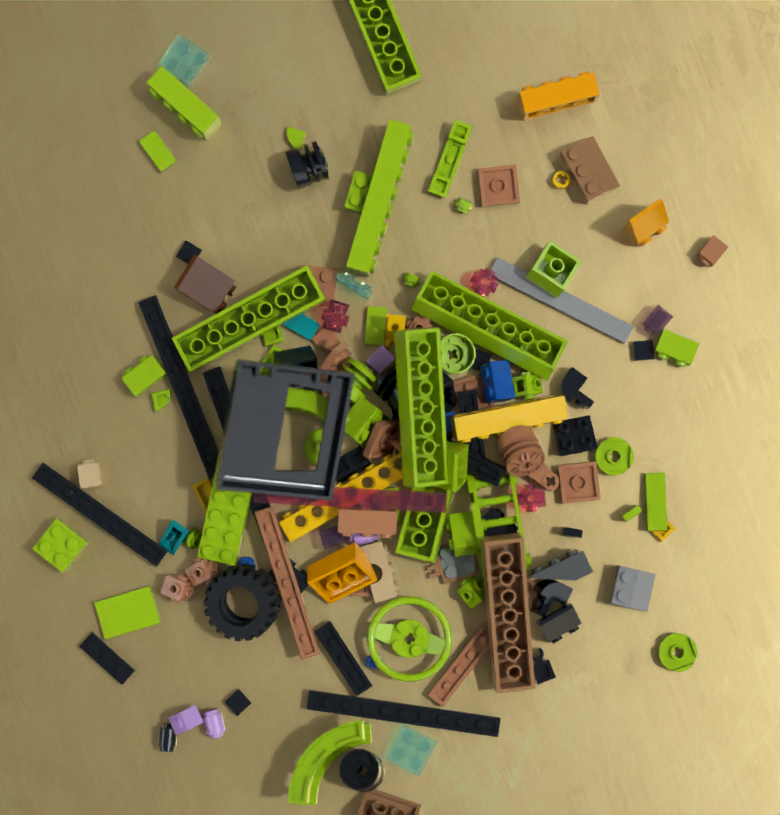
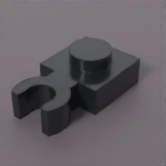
(542, 669)

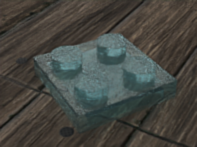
(184, 60)
(411, 750)

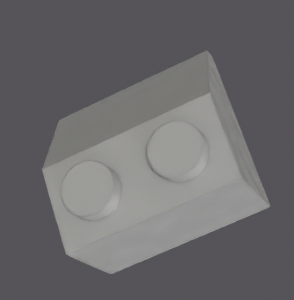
(632, 588)

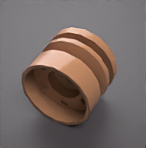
(520, 451)

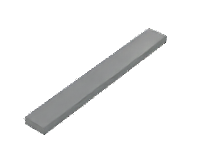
(565, 302)

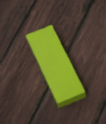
(656, 502)

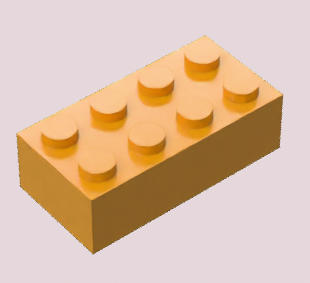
(559, 95)

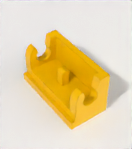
(393, 322)

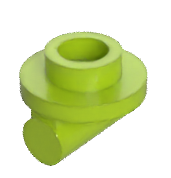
(193, 538)

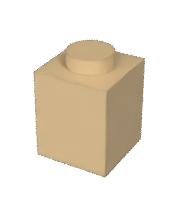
(89, 474)

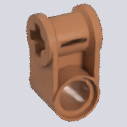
(541, 475)

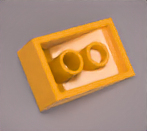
(647, 222)

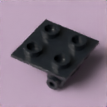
(575, 436)

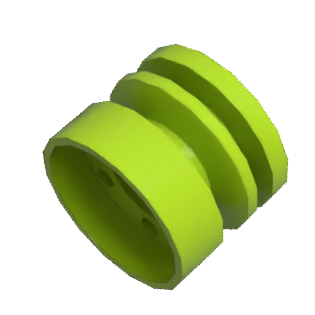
(463, 353)
(362, 376)

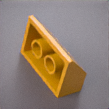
(341, 573)

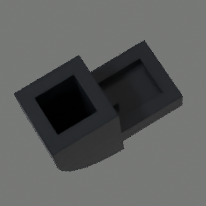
(570, 388)
(549, 591)

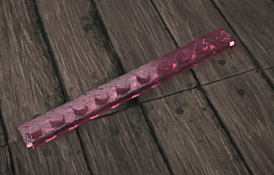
(367, 500)

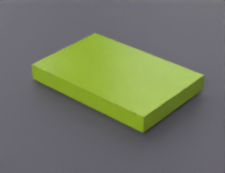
(127, 612)

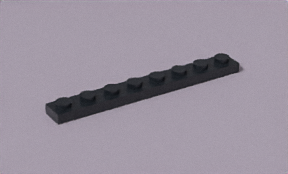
(100, 514)

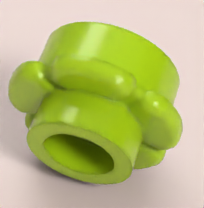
(463, 205)
(411, 280)

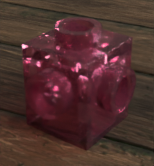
(480, 288)
(335, 316)
(539, 498)

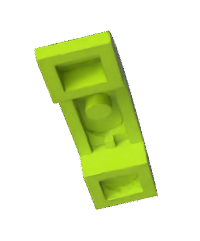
(450, 158)

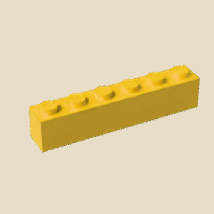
(501, 418)

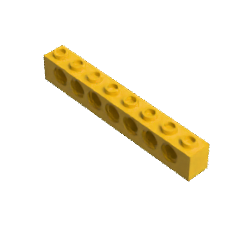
(295, 531)

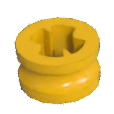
(564, 175)

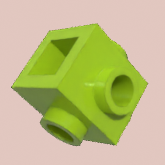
(527, 385)
(472, 590)

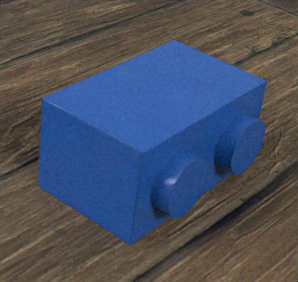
(497, 381)

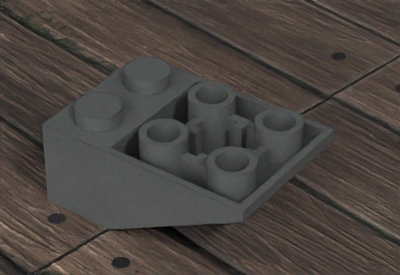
(570, 568)

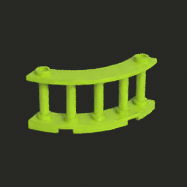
(307, 402)
(478, 503)
(320, 755)

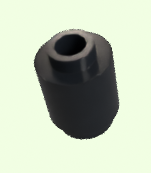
(166, 738)

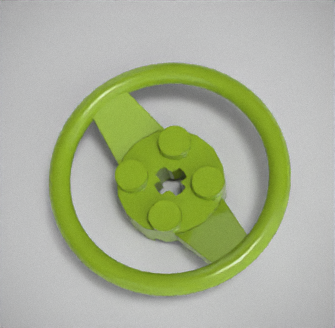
(424, 641)

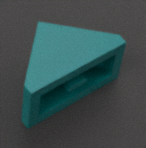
(174, 536)

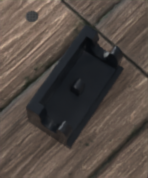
(351, 463)

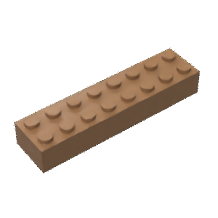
(507, 612)

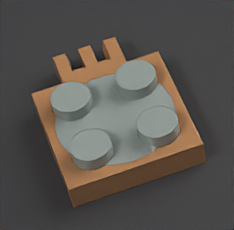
(453, 567)

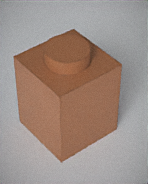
(712, 251)

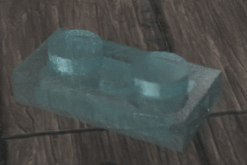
(348, 280)

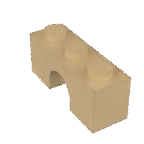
(385, 587)

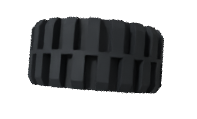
(225, 619)

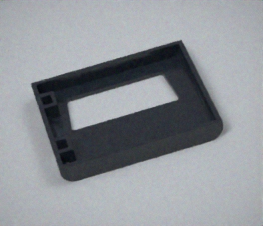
(255, 429)

